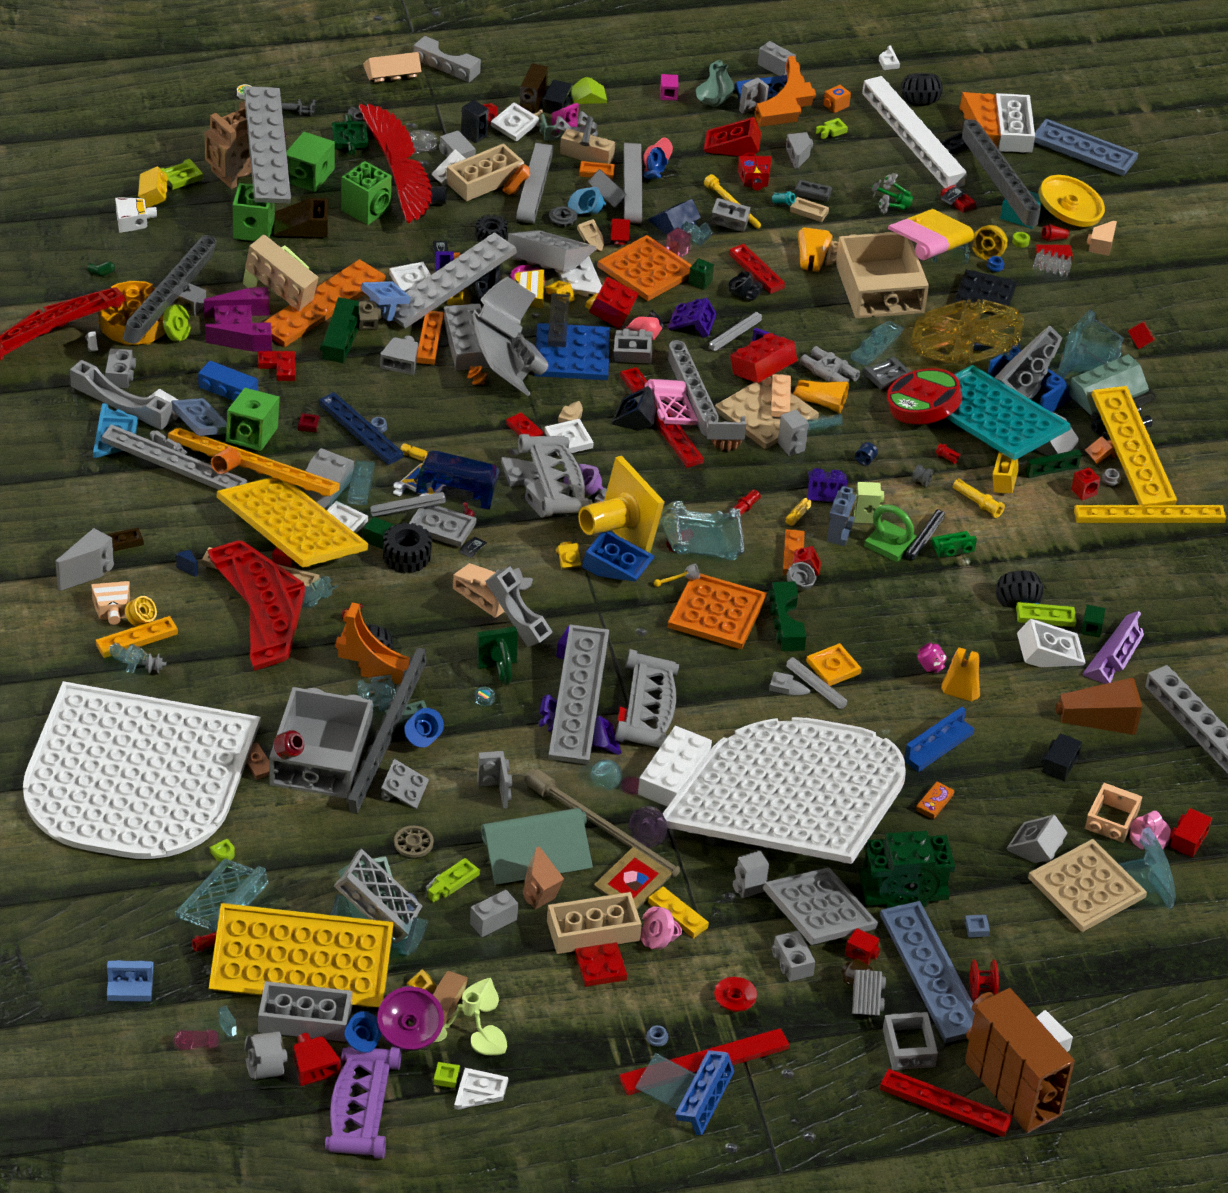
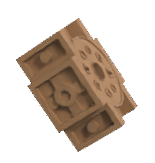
(228, 146)

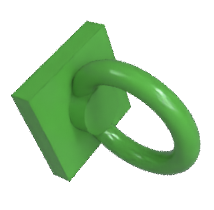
(888, 538)

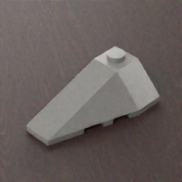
(1029, 366)

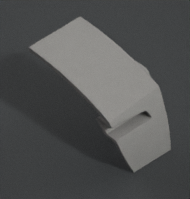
(501, 336)

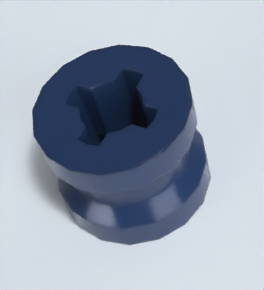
(866, 453)

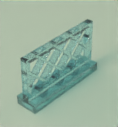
(246, 892)

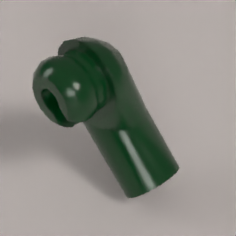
(103, 269)

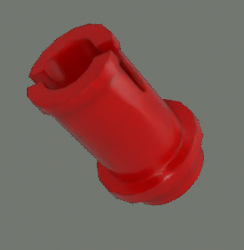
(945, 452)
(204, 942)

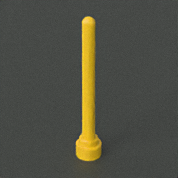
(712, 182)

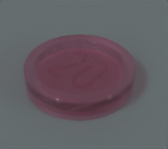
(630, 785)

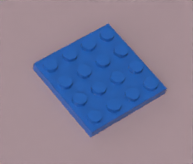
(582, 358)

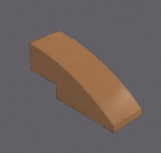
(449, 992)

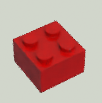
(613, 302)

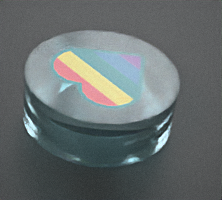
(484, 696)

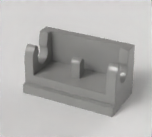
(726, 430)

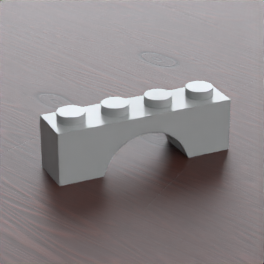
(463, 66)
(529, 625)

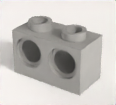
(730, 215)
(120, 367)
(793, 956)

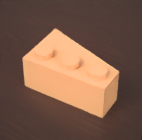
(472, 585)

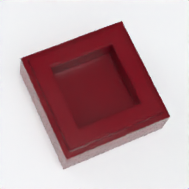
(308, 422)

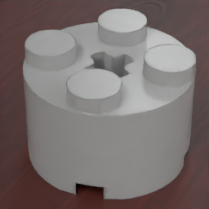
(265, 1055)

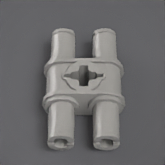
(829, 366)

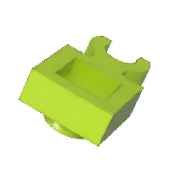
(833, 127)

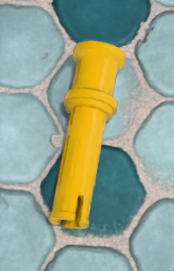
(984, 501)

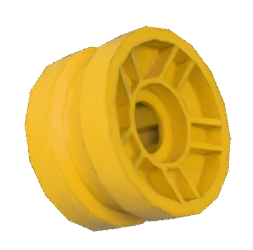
(140, 611)

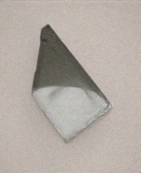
(457, 493)

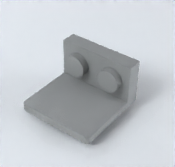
(493, 771)

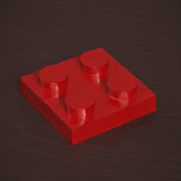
(601, 964)

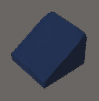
(186, 562)

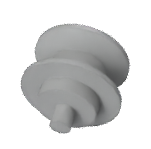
(154, 663)

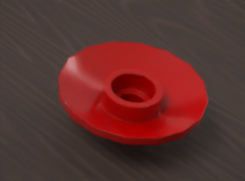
(735, 994)

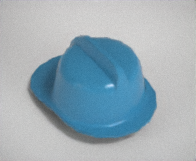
(587, 201)

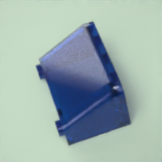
(459, 473)

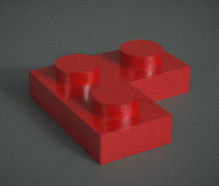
(281, 360)

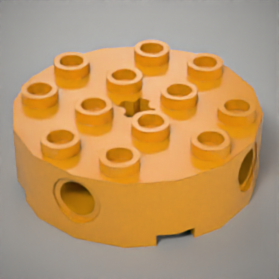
(114, 320)

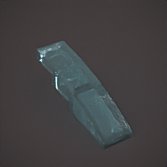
(877, 343)
(361, 482)
(1159, 872)

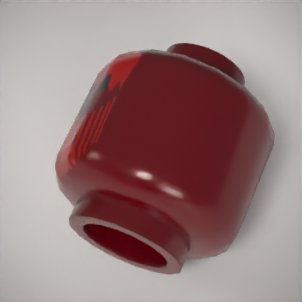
(289, 744)

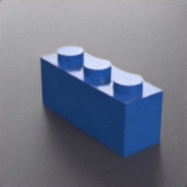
(225, 380)

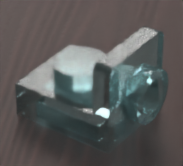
(698, 234)

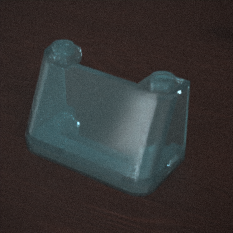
(703, 532)

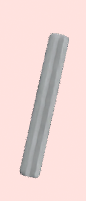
(735, 331)
(408, 504)
(817, 683)

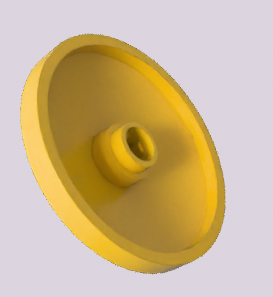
(1071, 200)

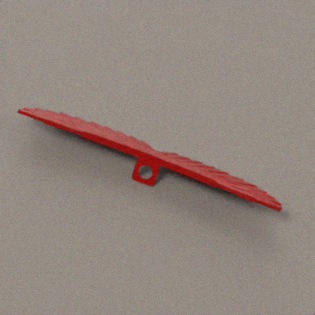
(396, 145)

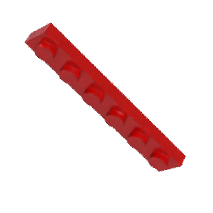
(946, 1102)

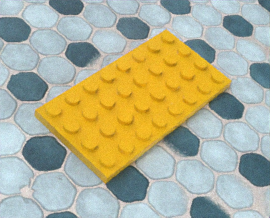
(292, 521)
(300, 950)

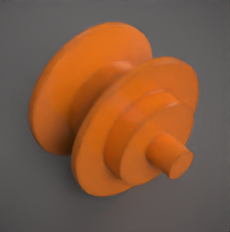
(477, 375)

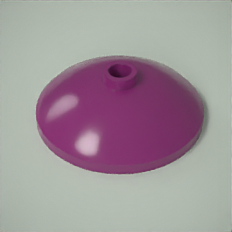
(415, 1006)

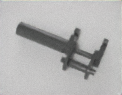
(290, 106)

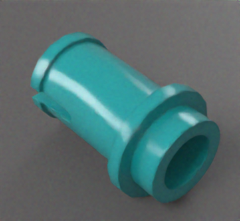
(784, 198)

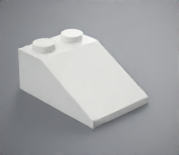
(1049, 645)

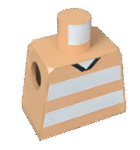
(111, 600)

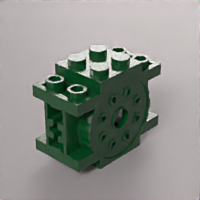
(906, 869)

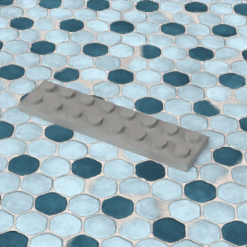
(267, 145)
(453, 278)
(579, 694)

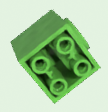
(310, 161)
(366, 192)
(250, 217)
(252, 419)

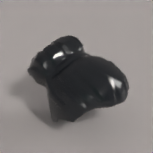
(745, 286)

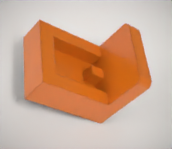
(1100, 450)

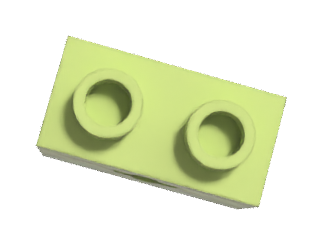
(867, 501)

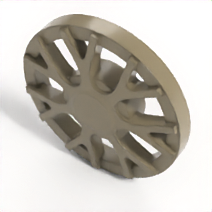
(413, 841)

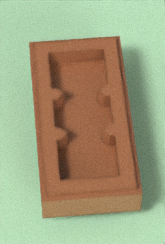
(258, 762)

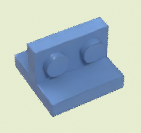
(386, 296)
(130, 980)

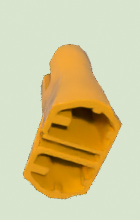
(813, 247)
(827, 394)
(963, 676)

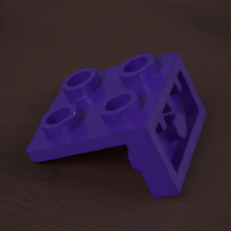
(697, 312)
(825, 485)

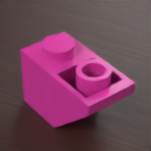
(569, 114)

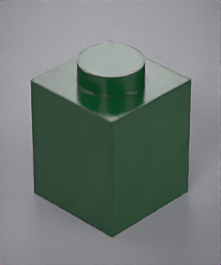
(701, 274)
(375, 531)
(1093, 621)

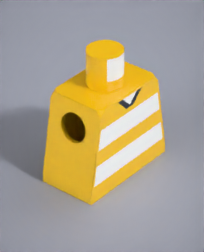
(533, 282)

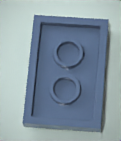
(200, 416)

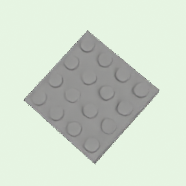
(819, 905)

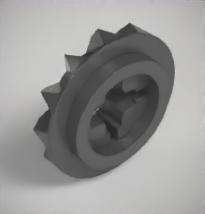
(569, 215)

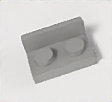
(753, 93)

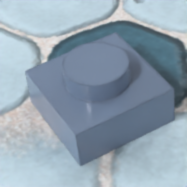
(977, 925)

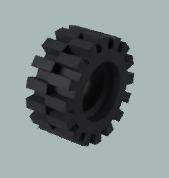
(485, 224)

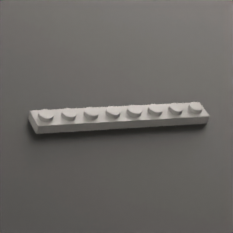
(169, 458)

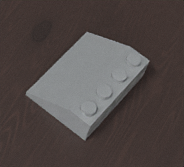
(549, 250)

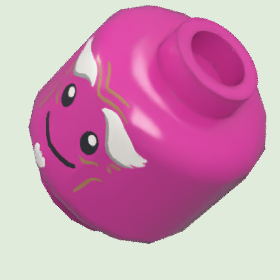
(932, 657)

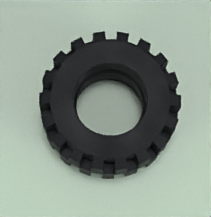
(407, 547)

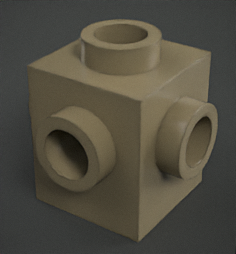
(368, 315)

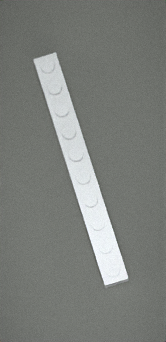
(914, 132)

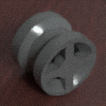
(922, 475)

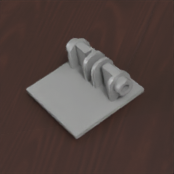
(403, 784)

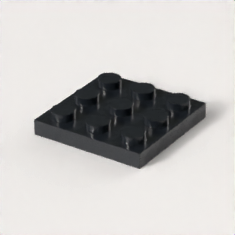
(987, 287)

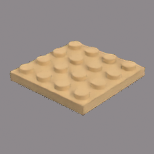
(755, 405)
(1087, 885)

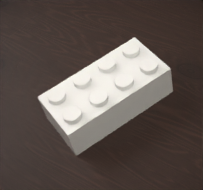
(1015, 123)
(673, 765)

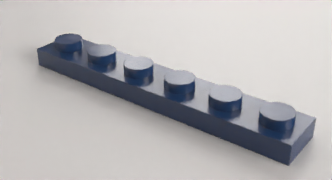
(361, 428)

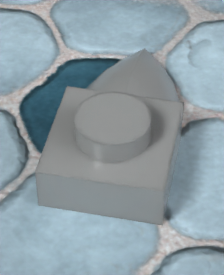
(785, 684)

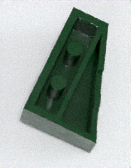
(341, 330)

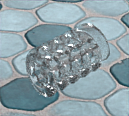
(1053, 262)

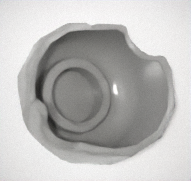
(802, 574)

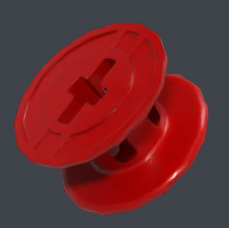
(977, 980)

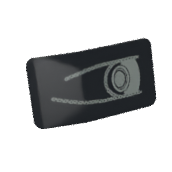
(951, 195)
(440, 246)
(472, 547)

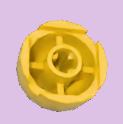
(989, 242)

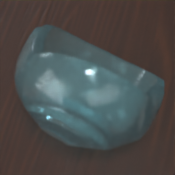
(607, 774)

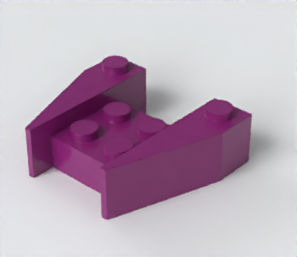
(234, 320)

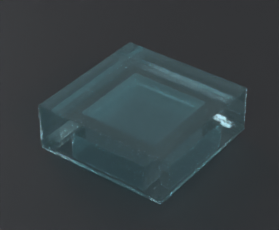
(227, 1021)

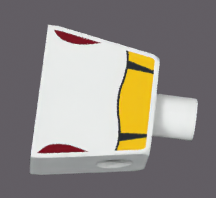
(133, 214)

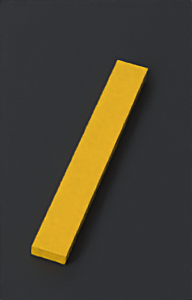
(1149, 514)

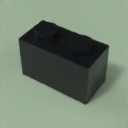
(556, 97)
(474, 121)
(1061, 756)

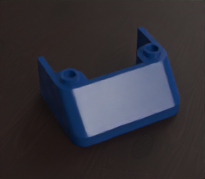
(1054, 385)

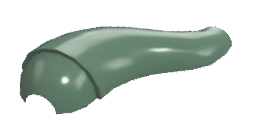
(717, 87)

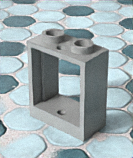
(902, 1058)

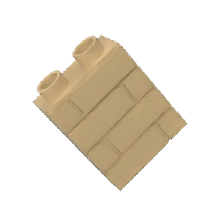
(881, 275)

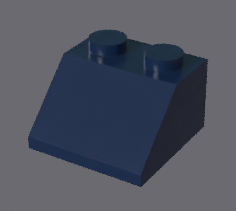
(675, 216)

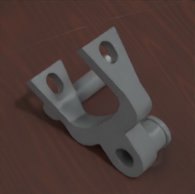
(589, 127)

